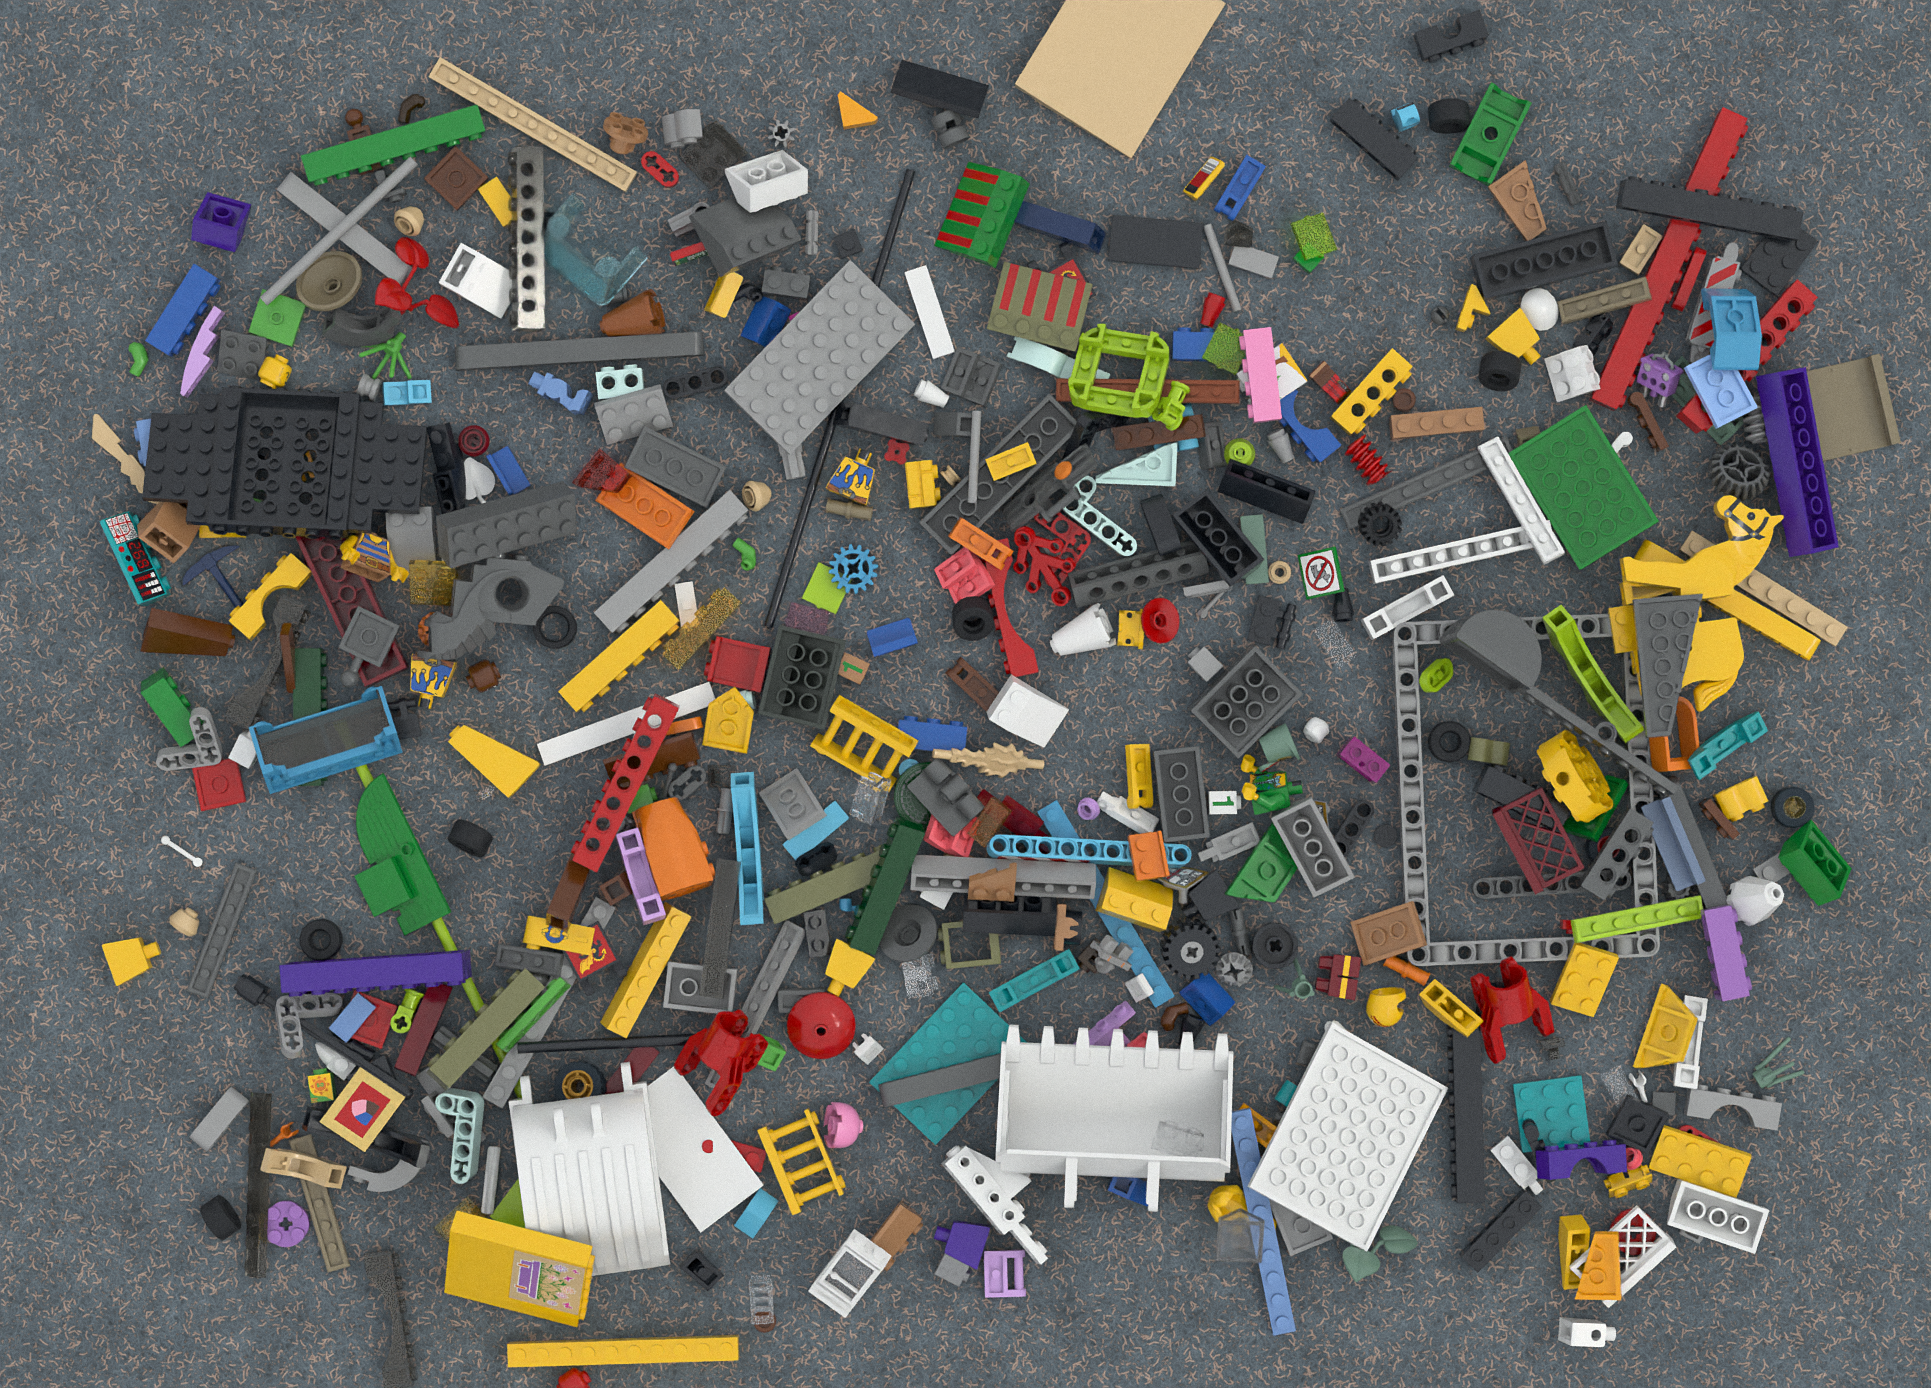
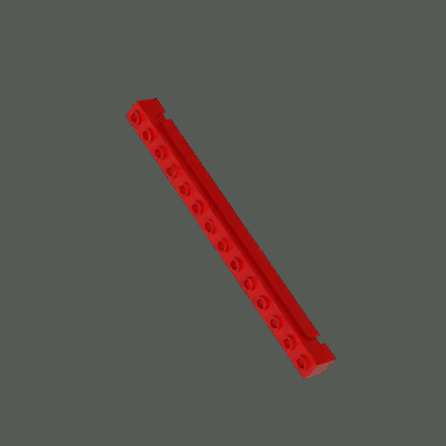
(1666, 264)

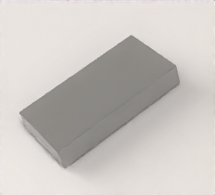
(1253, 261)
(1206, 589)

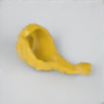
(1226, 1200)

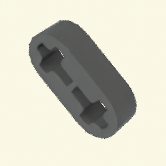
(683, 779)

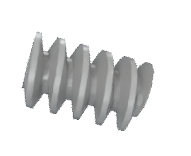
(1756, 426)

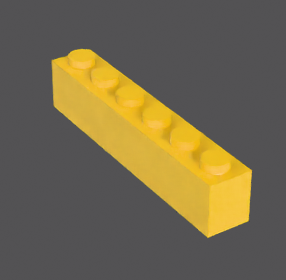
(619, 656)
(645, 971)

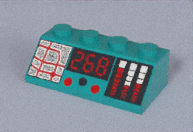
(136, 559)

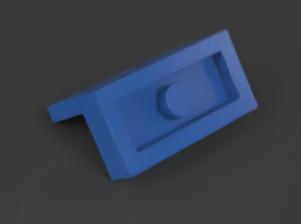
(765, 321)
(508, 471)
(891, 637)
(1207, 998)

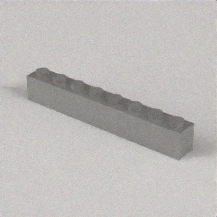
(669, 563)
(1032, 877)

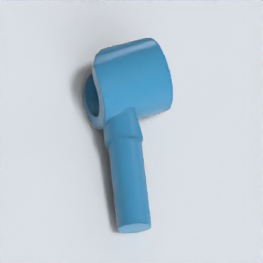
(846, 905)

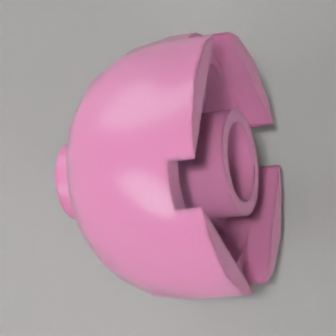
(842, 1125)

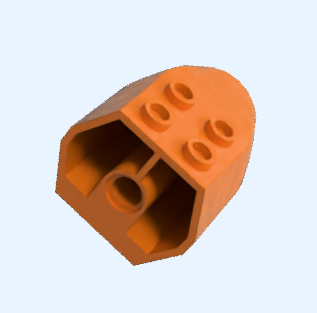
(673, 849)

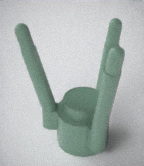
(1300, 986)
(1766, 1077)

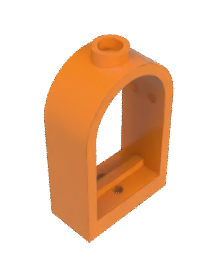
(1688, 741)

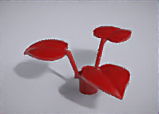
(392, 295)

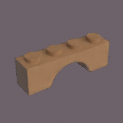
(1436, 422)

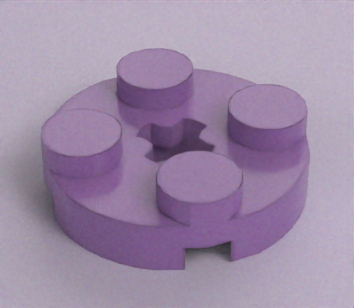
(295, 1213)

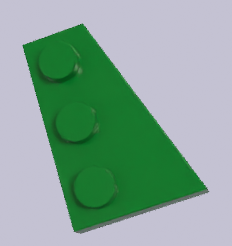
(1594, 828)

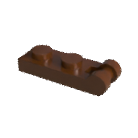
(1647, 421)
(974, 684)

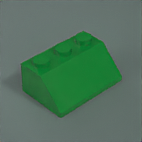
(1815, 864)

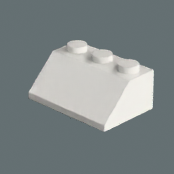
(767, 180)

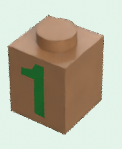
(853, 668)

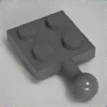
(368, 639)

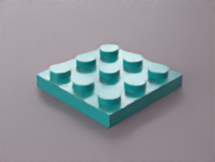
(1555, 1107)

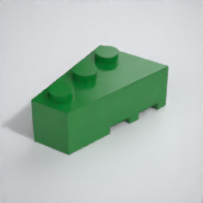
(169, 705)

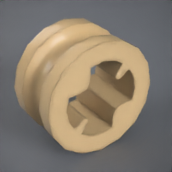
(950, 476)

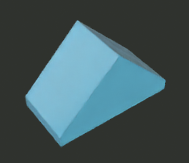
(756, 1213)

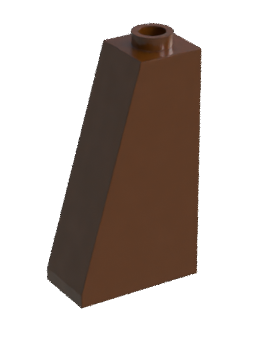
(185, 634)
(567, 895)

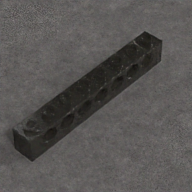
(532, 159)

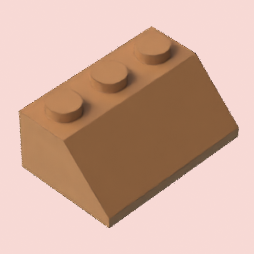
(896, 1229)

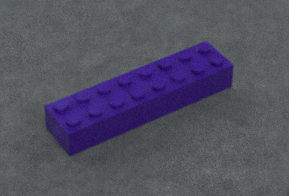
(1797, 462)
(374, 971)

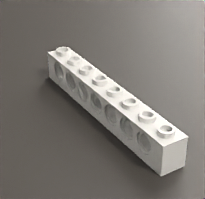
(1449, 554)

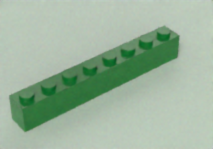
(393, 144)

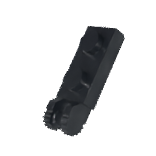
(1532, 1134)

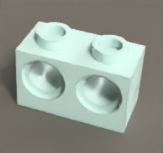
(620, 381)

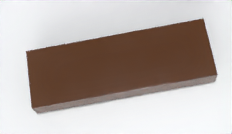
(288, 655)

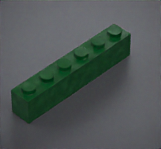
(309, 688)
(885, 885)

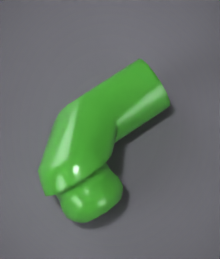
(140, 357)
(747, 552)

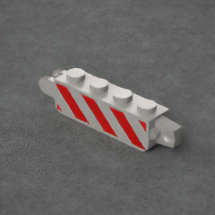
(1720, 274)

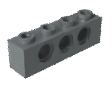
(1630, 820)

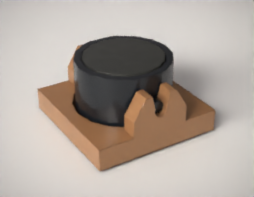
(1067, 928)

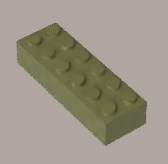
(485, 1029)

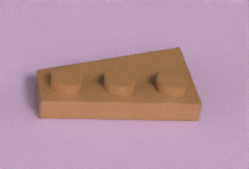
(1519, 202)

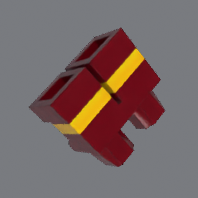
(1335, 985)

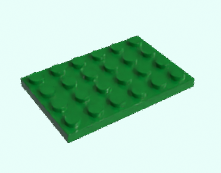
(1583, 487)

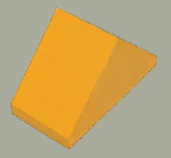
(854, 114)

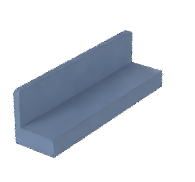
(1673, 844)

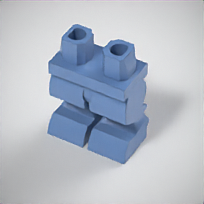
(561, 392)

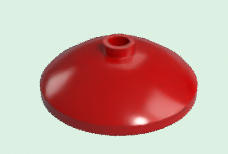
(818, 1011)

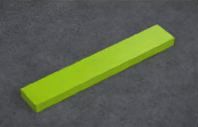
(1637, 919)

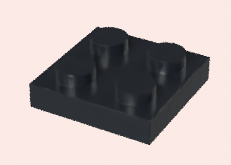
(1637, 1124)

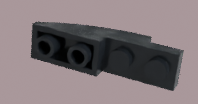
(450, 467)

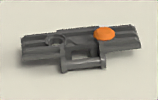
(1054, 477)

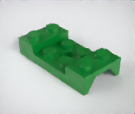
(1477, 154)

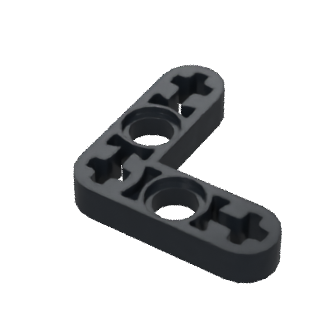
(1088, 425)

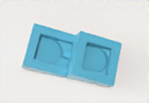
(406, 392)

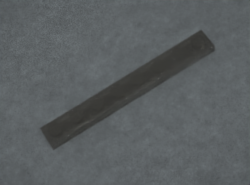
(257, 1185)

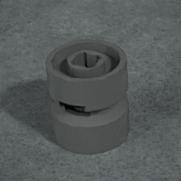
(951, 136)

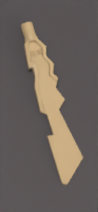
(109, 441)

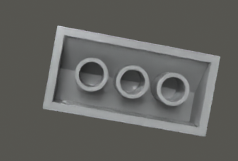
(1312, 846)

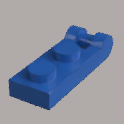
(1240, 187)

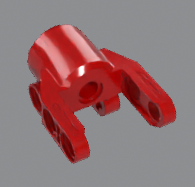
(1508, 1006)
(724, 1052)

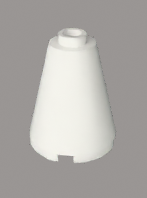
(1084, 633)

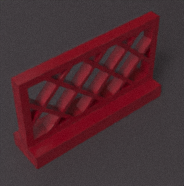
(1520, 849)

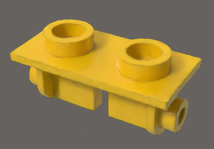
(1621, 1186)

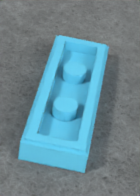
(817, 832)

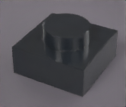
(848, 243)

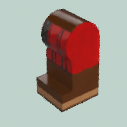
(1329, 382)

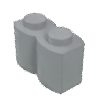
(682, 128)

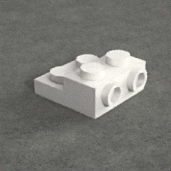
(1572, 373)

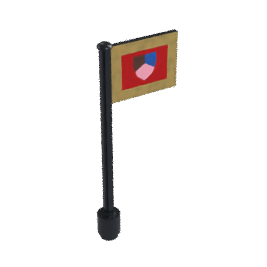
(366, 1100)

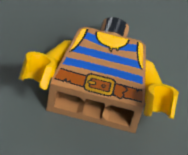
(371, 557)

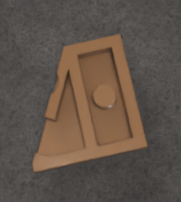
(993, 884)

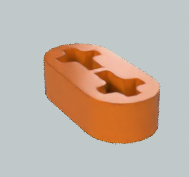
(685, 725)

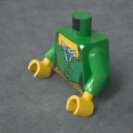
(1268, 789)

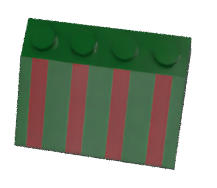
(982, 213)

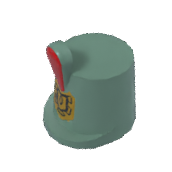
(1277, 746)

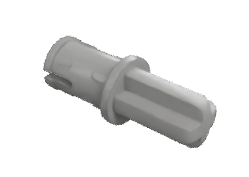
(725, 812)

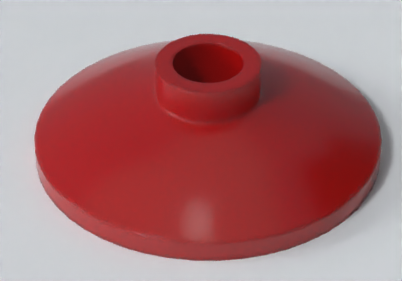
(1166, 617)

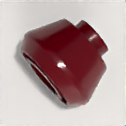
(467, 437)

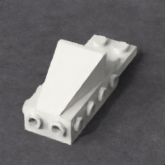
(1001, 1186)

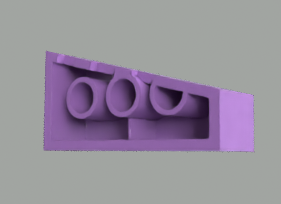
(1725, 953)

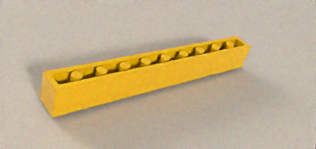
(623, 1351)

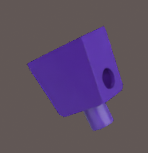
(964, 1241)

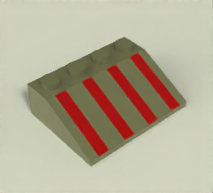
(1039, 306)

